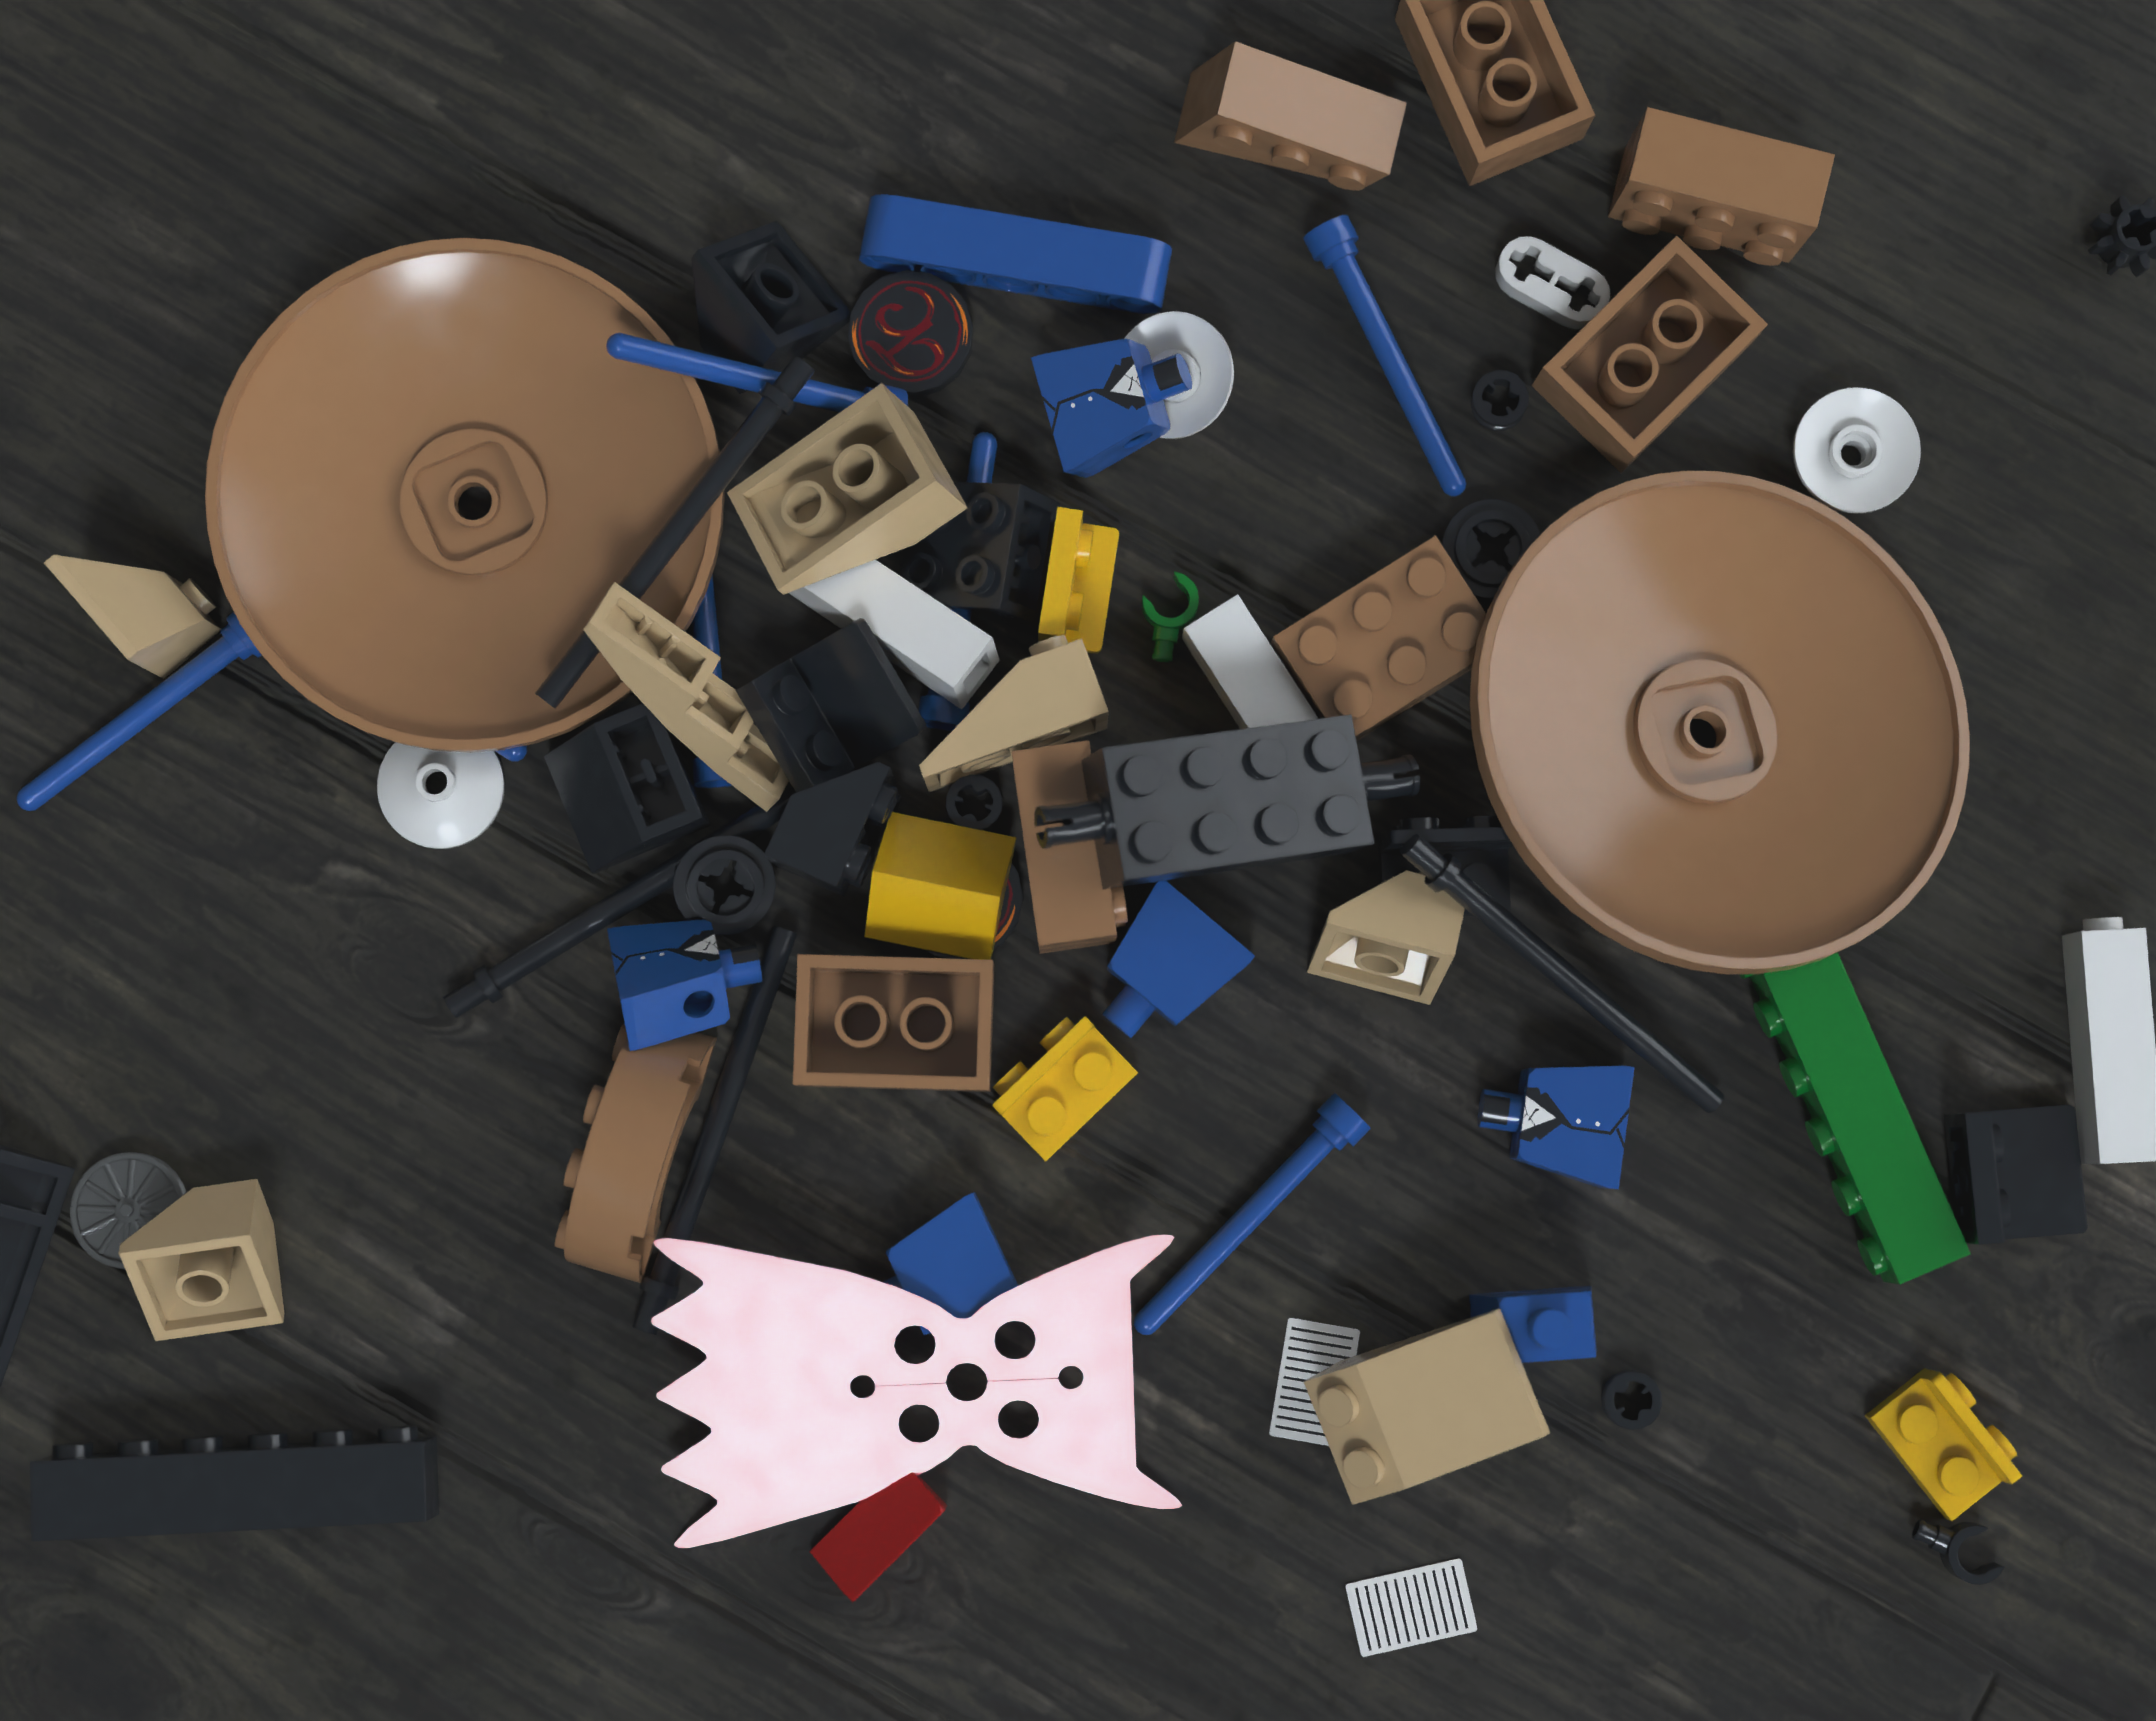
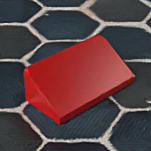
(877, 1533)

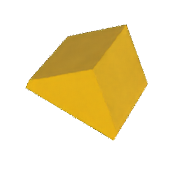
(939, 886)

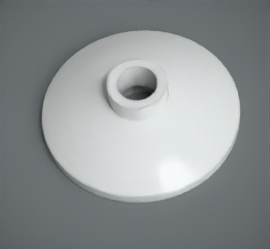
(1207, 361)
(1880, 433)
(447, 818)

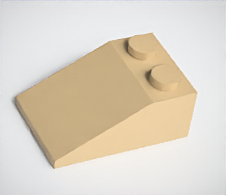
(847, 493)
(1036, 705)
(1426, 1406)

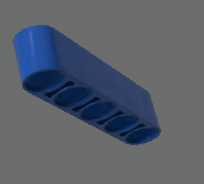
(1016, 253)

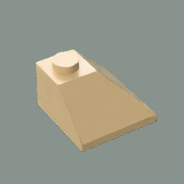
(140, 610)
(1391, 939)
(207, 1263)

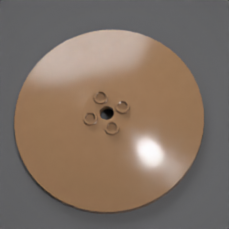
(348, 471)
(1804, 656)

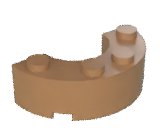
(630, 1153)

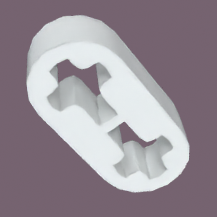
(1560, 270)

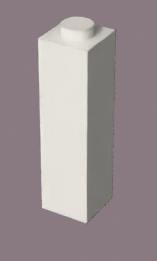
(909, 626)
(1245, 668)
(2111, 1041)

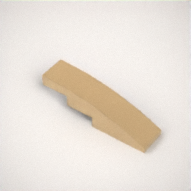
(678, 686)

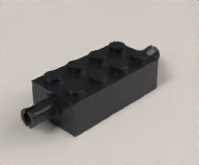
(1226, 801)

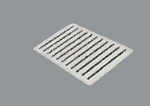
(1306, 1352)
(1411, 1607)

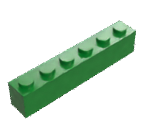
(1858, 1120)

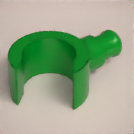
(1167, 629)

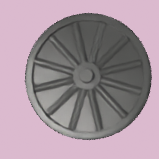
(118, 1200)

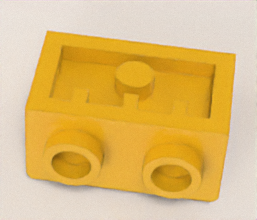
(1078, 580)
(1062, 1086)
(1944, 1442)

